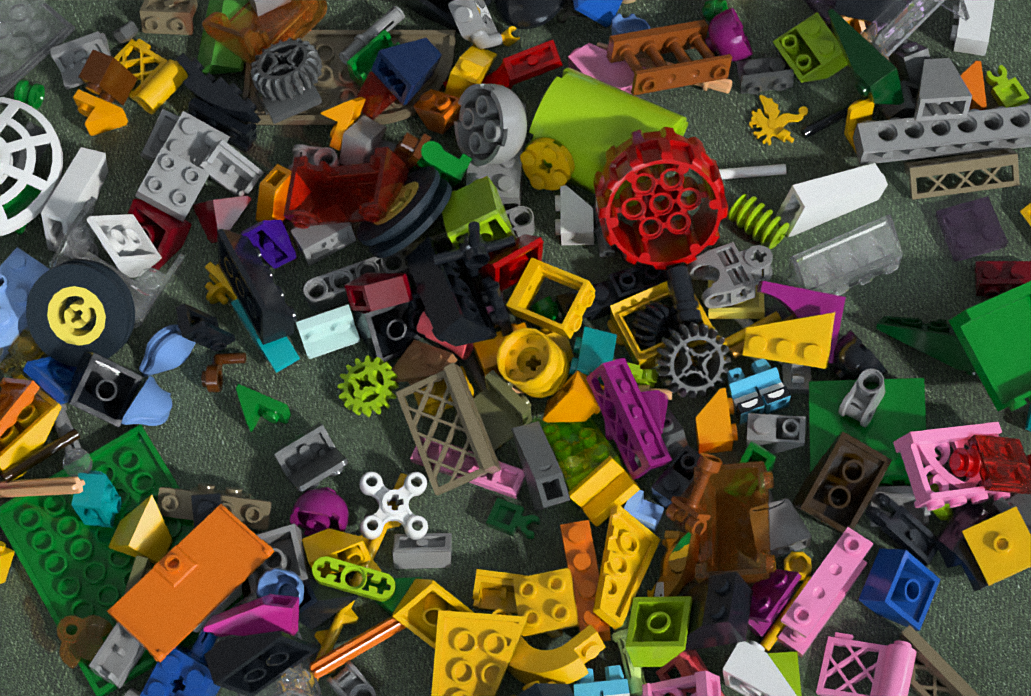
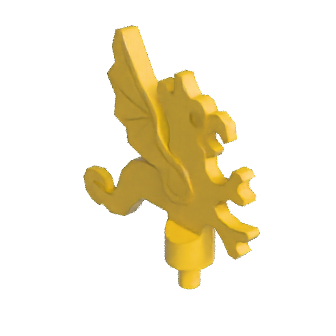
(775, 123)

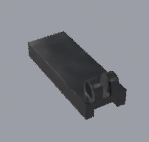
(240, 134)

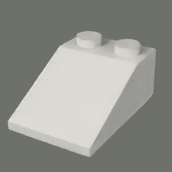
(125, 242)
(754, 673)

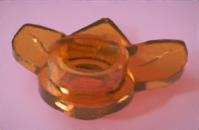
(86, 640)

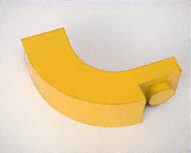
(559, 664)

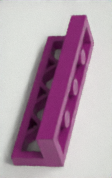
(631, 415)

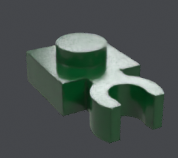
(508, 517)

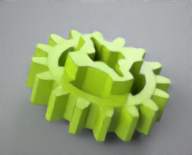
(368, 374)

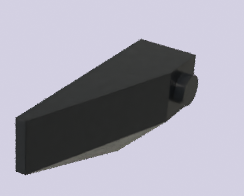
(391, 329)

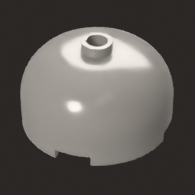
(501, 118)

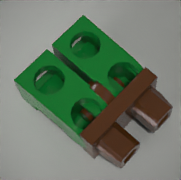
(422, 152)

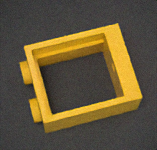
(529, 286)

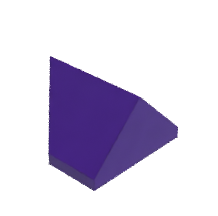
(272, 242)

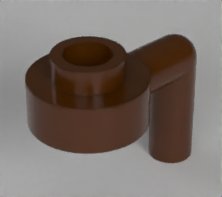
(213, 376)

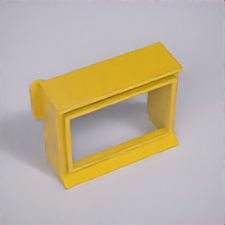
(624, 336)

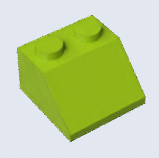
(657, 629)

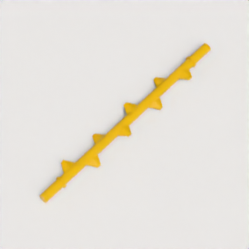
(346, 616)

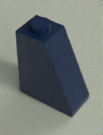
(406, 67)

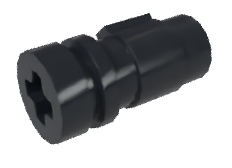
(682, 296)

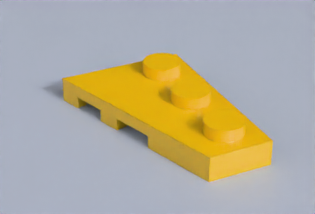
(792, 341)

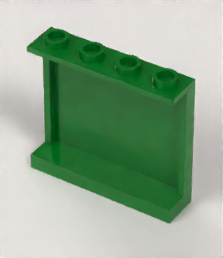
(999, 345)
(896, 415)

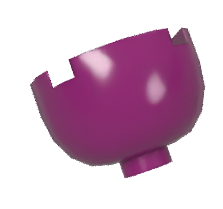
(728, 36)
(320, 510)

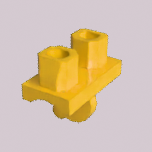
(221, 288)

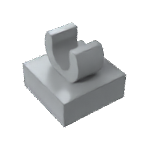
(796, 378)

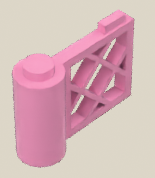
(891, 670)

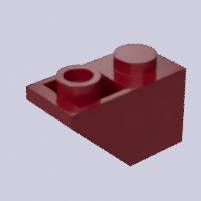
(378, 291)

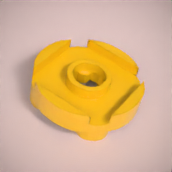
(540, 175)

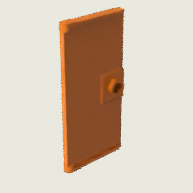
(190, 582)

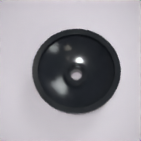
(528, 13)

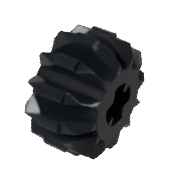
(652, 324)

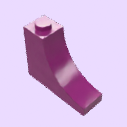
(807, 303)

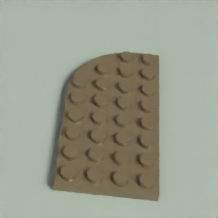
(337, 86)

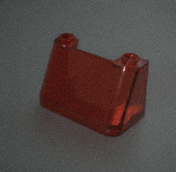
(344, 192)

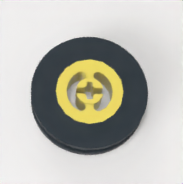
(410, 215)
(102, 296)

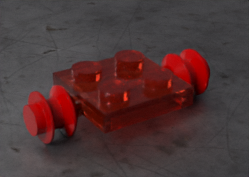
(998, 461)

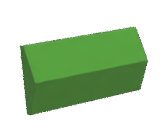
(213, 55)

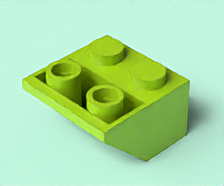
(811, 50)

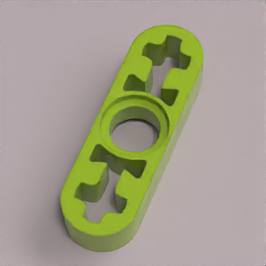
(348, 567)

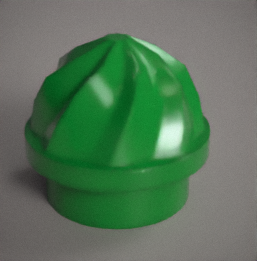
(713, 8)
(546, 308)

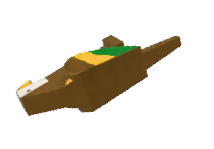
(677, 563)

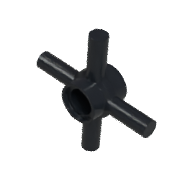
(473, 250)

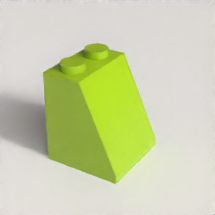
(476, 203)

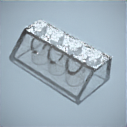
(848, 259)

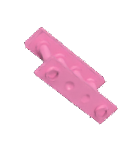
(824, 592)

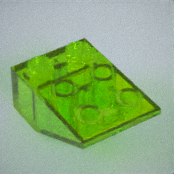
(578, 449)

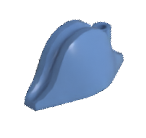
(165, 351)
(150, 406)

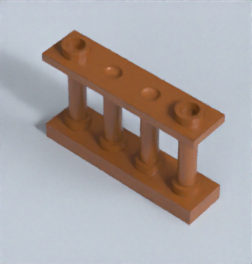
(665, 40)

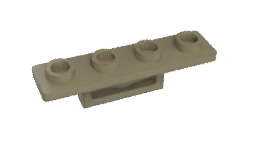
(251, 512)

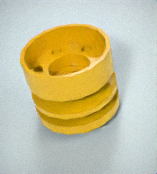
(533, 362)

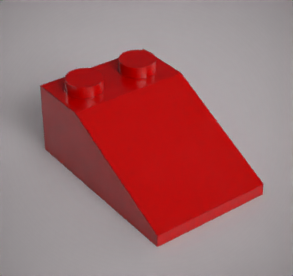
(509, 264)

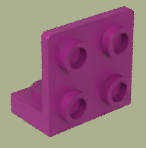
(770, 598)

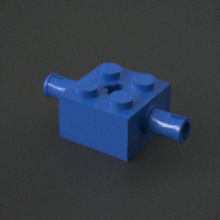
(186, 665)

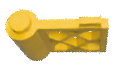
(155, 84)

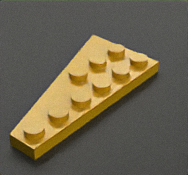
(473, 652)

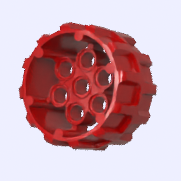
(650, 242)

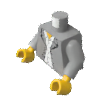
(477, 25)

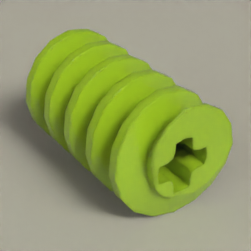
(757, 222)

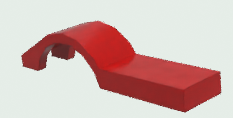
(524, 65)

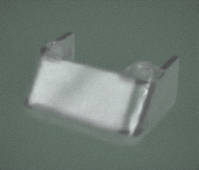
(902, 19)
(147, 286)

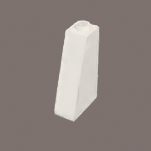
(79, 183)
(830, 197)

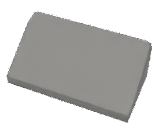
(430, 551)

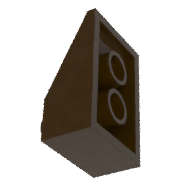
(842, 483)

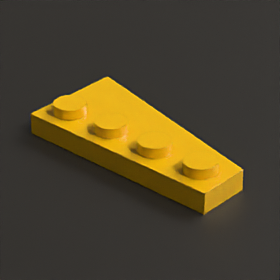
(624, 564)

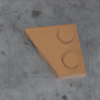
(421, 362)

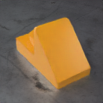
(101, 114)
(346, 115)

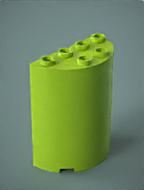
(591, 118)

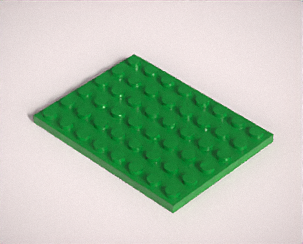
(72, 560)

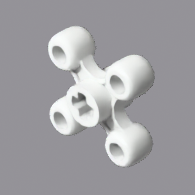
(385, 513)

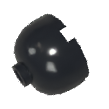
(853, 358)

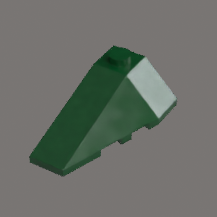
(870, 69)
(933, 339)

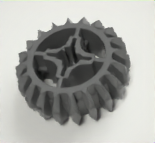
(286, 69)
(712, 348)

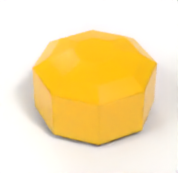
(799, 563)

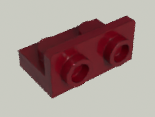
(1000, 276)

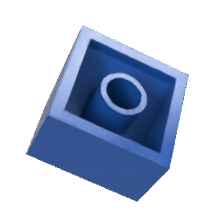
(899, 588)

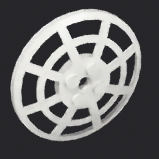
(26, 176)

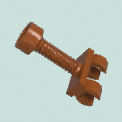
(682, 506)

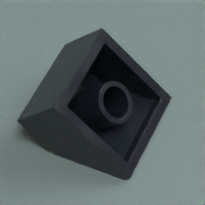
(103, 388)

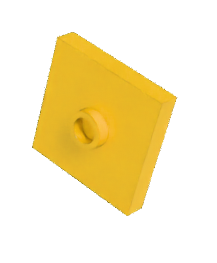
(1000, 545)

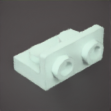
(328, 331)

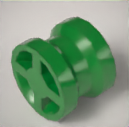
(29, 94)

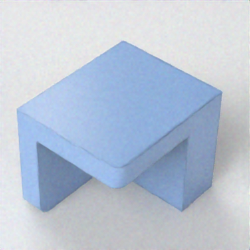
(644, 511)

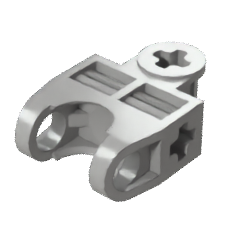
(732, 273)

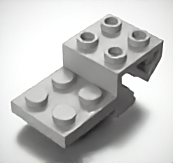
(175, 175)

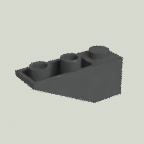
(540, 467)

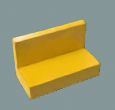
(603, 489)

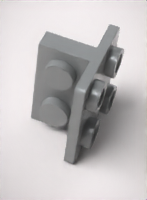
(72, 56)

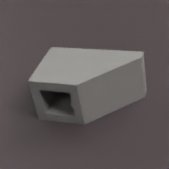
(775, 432)

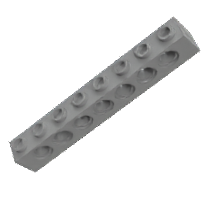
(951, 141)

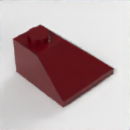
(162, 229)

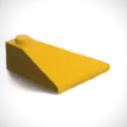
(29, 430)

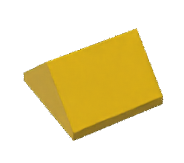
(420, 608)

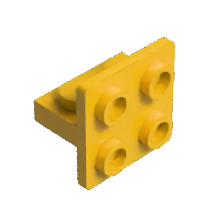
(547, 602)

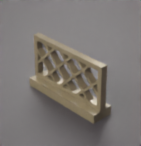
(471, 422)

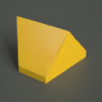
(143, 533)

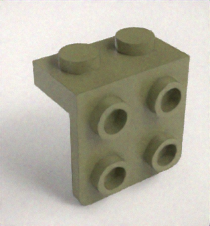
(501, 409)

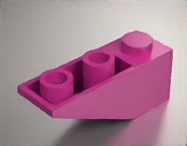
(257, 616)

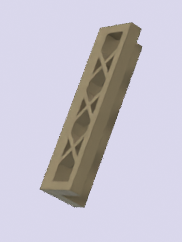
(961, 163)
(936, 666)

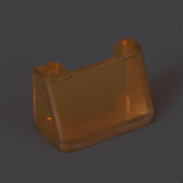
(249, 34)
(739, 523)

